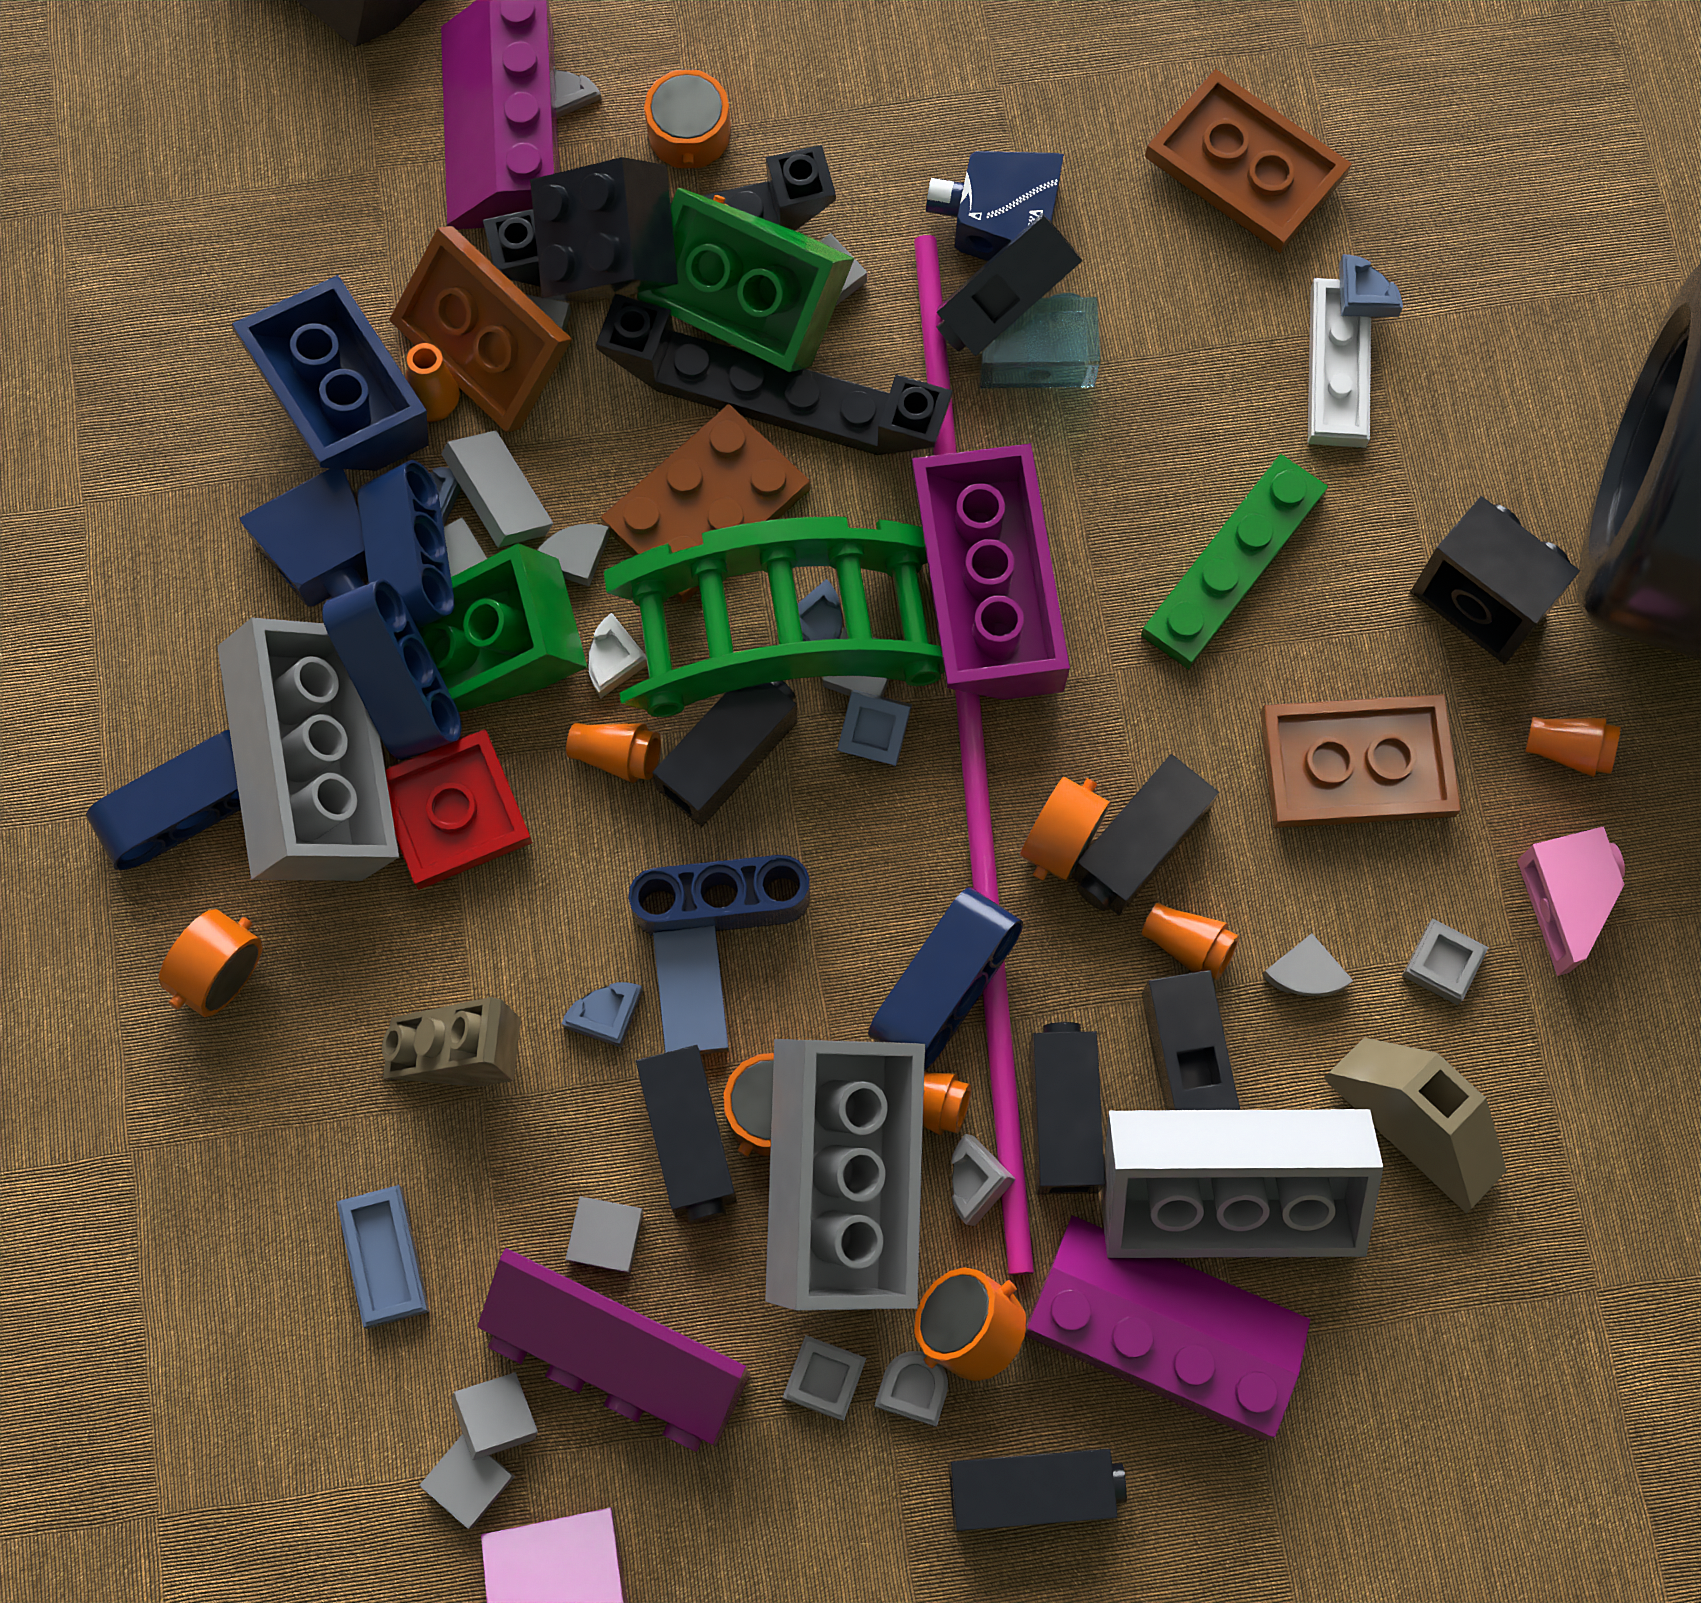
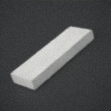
(1337, 370)

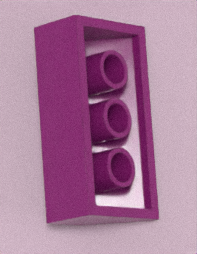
(497, 108)
(991, 572)
(1171, 1331)
(611, 1349)

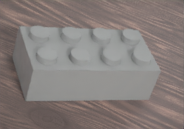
(304, 756)
(845, 1175)
(1240, 1183)

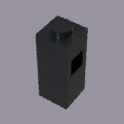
(1007, 286)
(726, 748)
(1143, 836)
(1189, 1043)
(1066, 1110)
(686, 1134)
(1035, 1489)

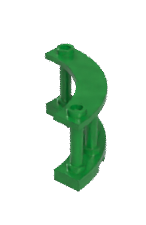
(777, 549)

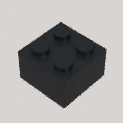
(604, 230)
(1494, 579)

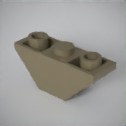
(454, 1044)
(1425, 1114)

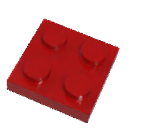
(454, 810)

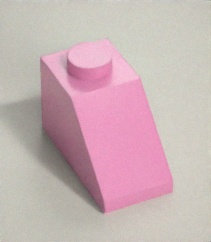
(1572, 891)

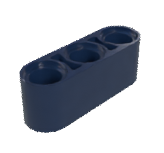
(407, 540)
(392, 669)
(167, 804)
(746, 876)
(947, 974)

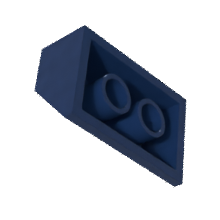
(335, 379)

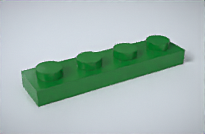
(1234, 561)

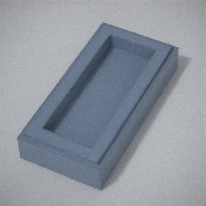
(691, 990)
(383, 1257)

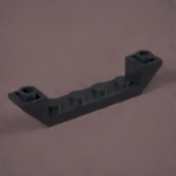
(793, 194)
(803, 401)

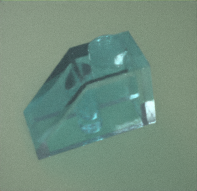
(1046, 347)

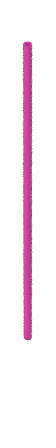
(980, 828)

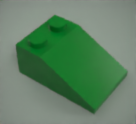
(751, 281)
(506, 630)

